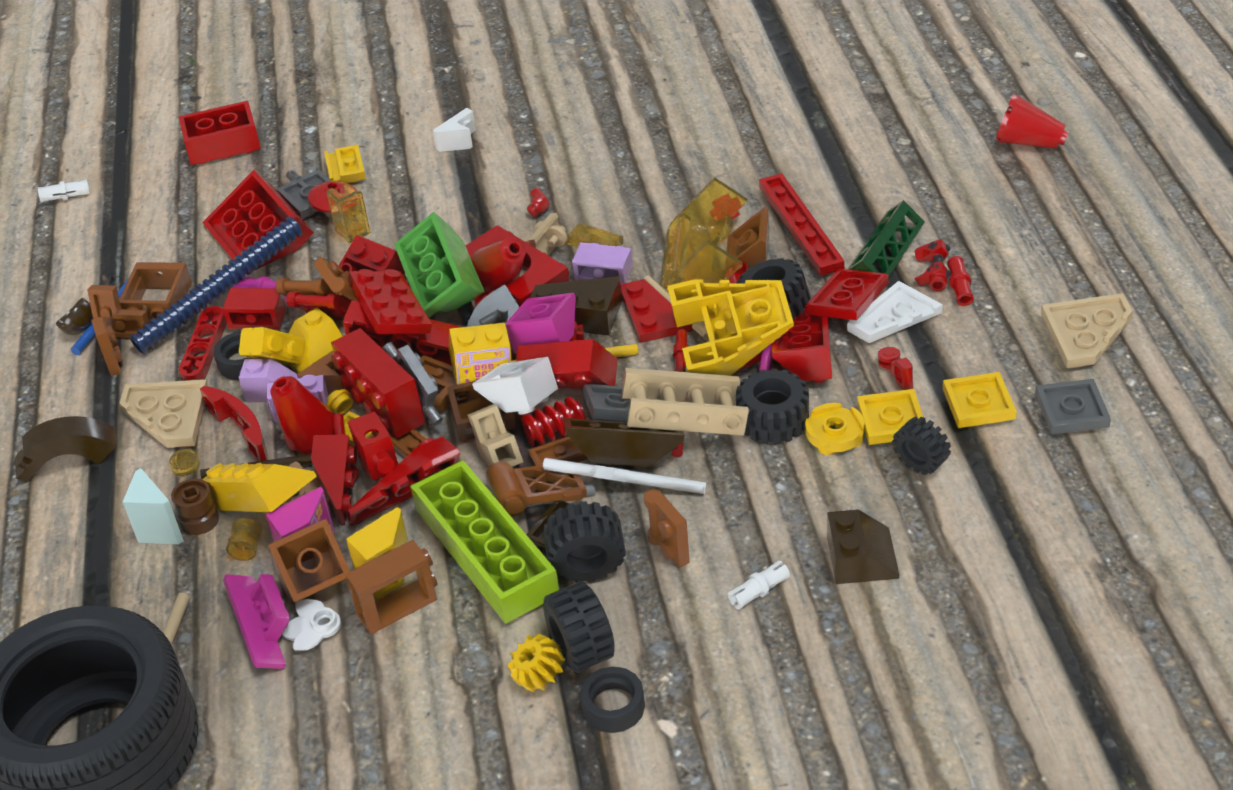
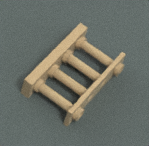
(683, 401)

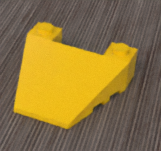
(737, 320)

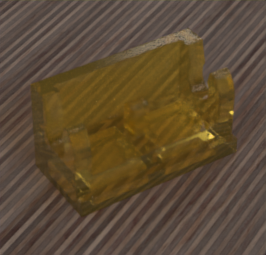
(348, 213)

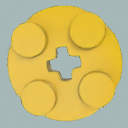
(829, 440)

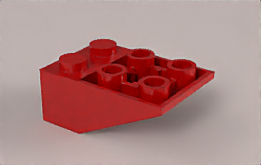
(371, 256)

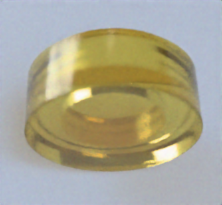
(184, 462)

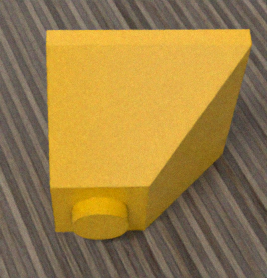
(318, 334)

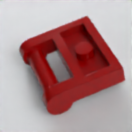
(332, 304)

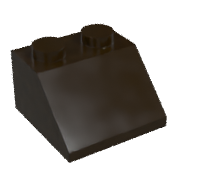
(860, 548)

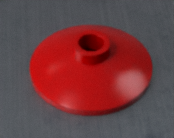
(318, 196)

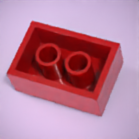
(219, 132)

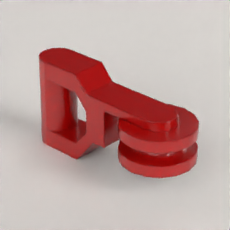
(900, 368)

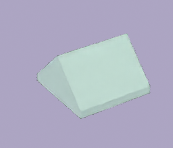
(150, 512)

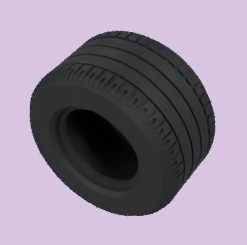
(86, 660)

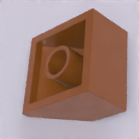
(308, 561)

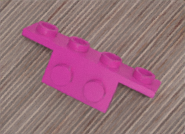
(259, 616)

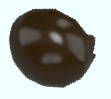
(76, 319)

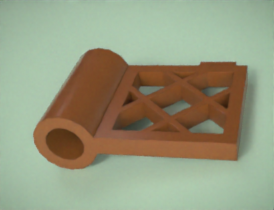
(515, 488)

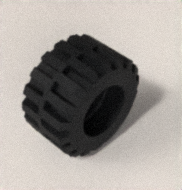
(792, 280)
(776, 405)
(584, 542)
(579, 626)

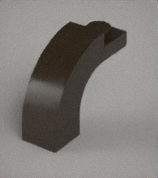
(63, 437)

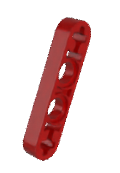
(197, 344)

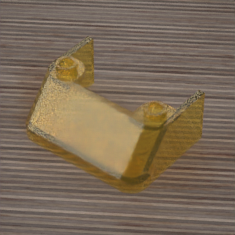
(694, 234)

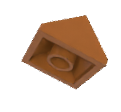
(751, 239)

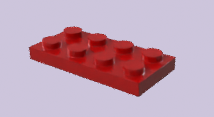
(389, 302)

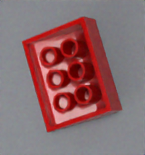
(249, 214)

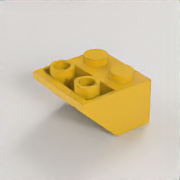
(377, 539)

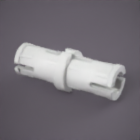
(63, 190)
(758, 584)

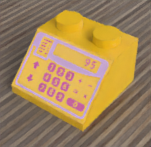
(477, 350)

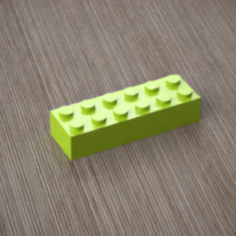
(485, 541)

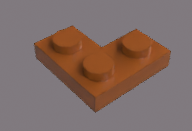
(106, 304)
(107, 341)

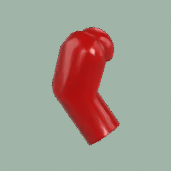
(538, 204)

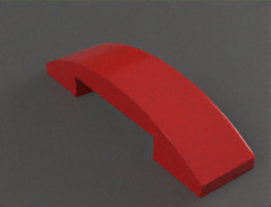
(224, 405)

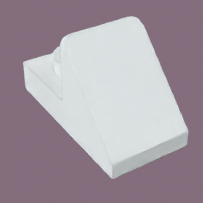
(455, 132)

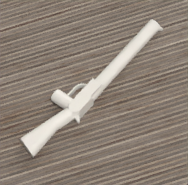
(624, 475)

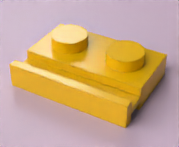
(345, 164)

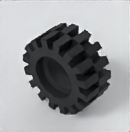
(921, 445)

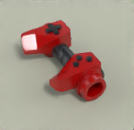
(936, 273)

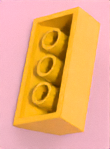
(254, 485)

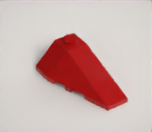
(806, 348)

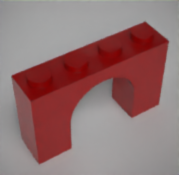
(539, 266)

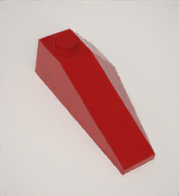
(424, 461)

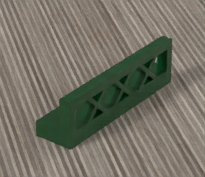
(874, 248)

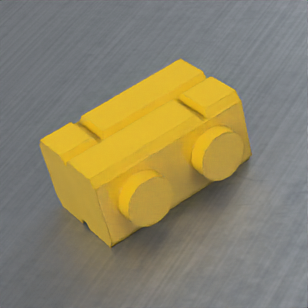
(271, 344)

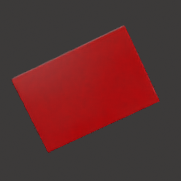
(847, 294)

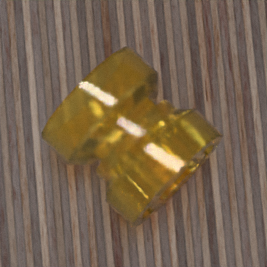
(244, 539)

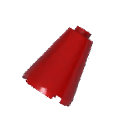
(1030, 126)
(499, 263)
(300, 414)

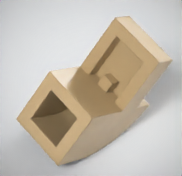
(492, 439)

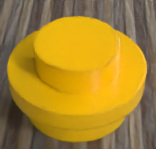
(340, 401)

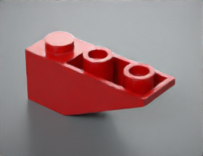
(332, 464)

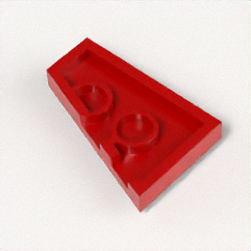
(649, 311)

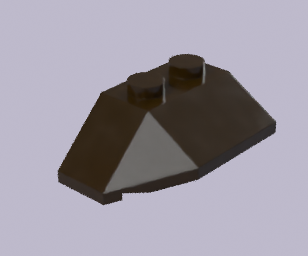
(616, 444)

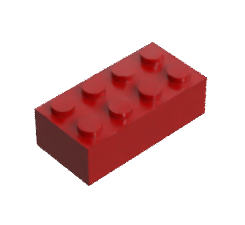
(378, 382)

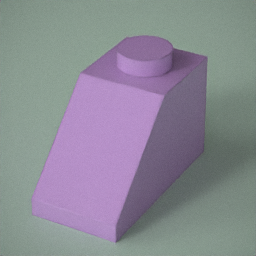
(256, 375)

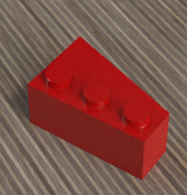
(575, 362)

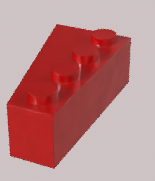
(431, 345)

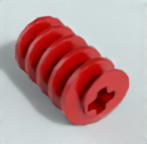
(550, 420)

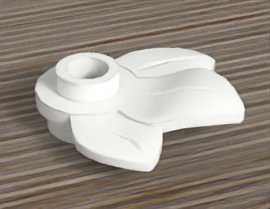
(311, 625)

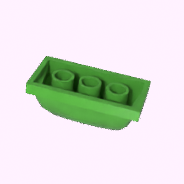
(438, 266)

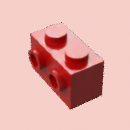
(254, 308)

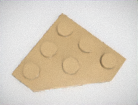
(1086, 326)
(166, 409)

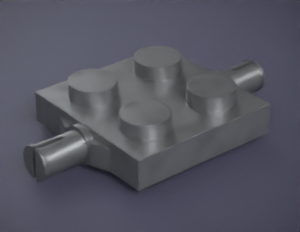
(297, 191)
(425, 383)

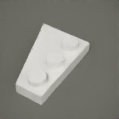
(894, 311)

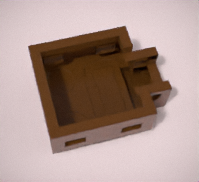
(470, 403)

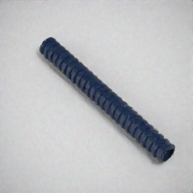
(216, 285)

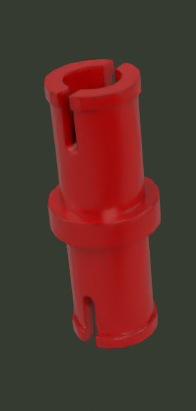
(960, 281)

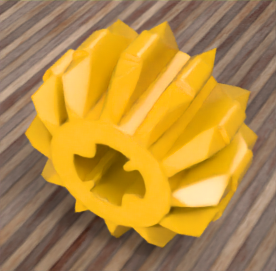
(536, 662)

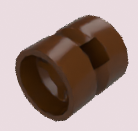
(195, 506)

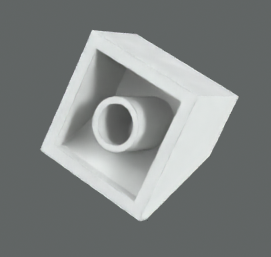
(518, 385)

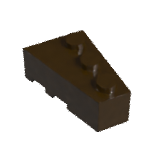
(595, 301)

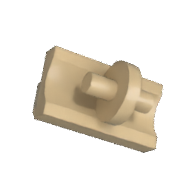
(548, 235)

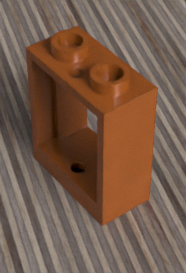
(146, 276)
(384, 571)

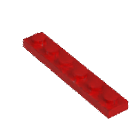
(801, 224)

